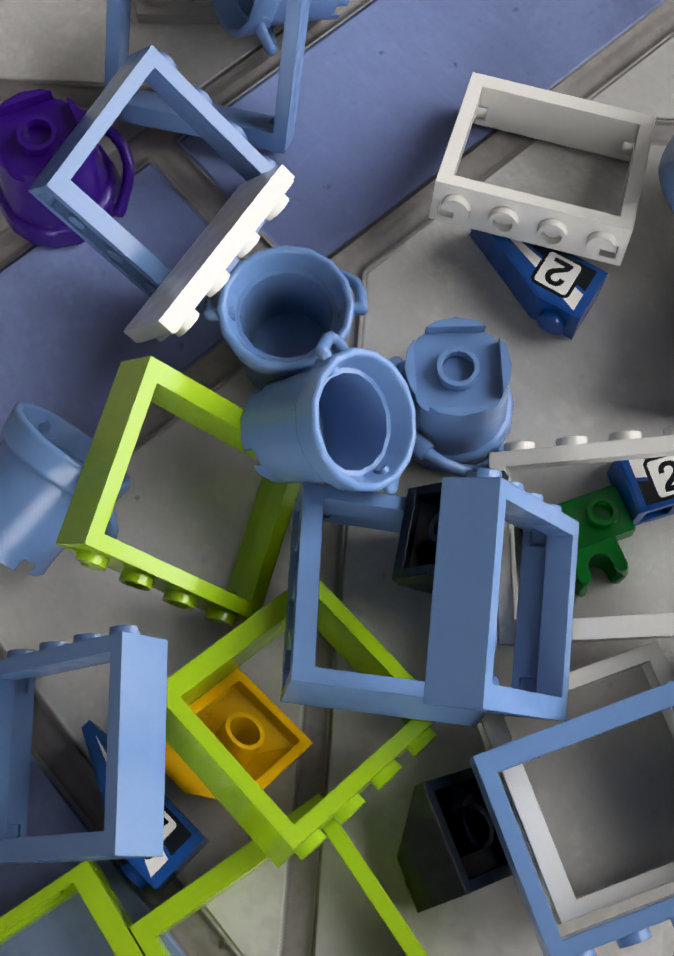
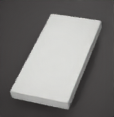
(204, 264)

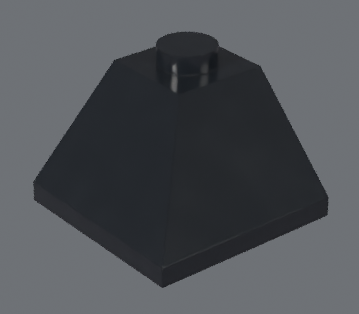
(449, 841)

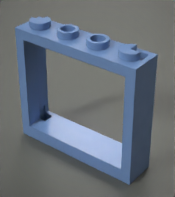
(261, 129)
(84, 215)
(468, 597)
(333, 688)
(133, 747)
(625, 928)

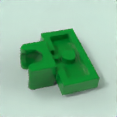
(601, 525)

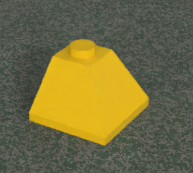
(248, 728)

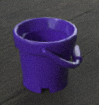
(30, 135)

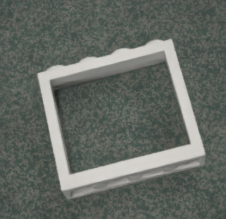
(557, 120)
(576, 451)
(534, 830)

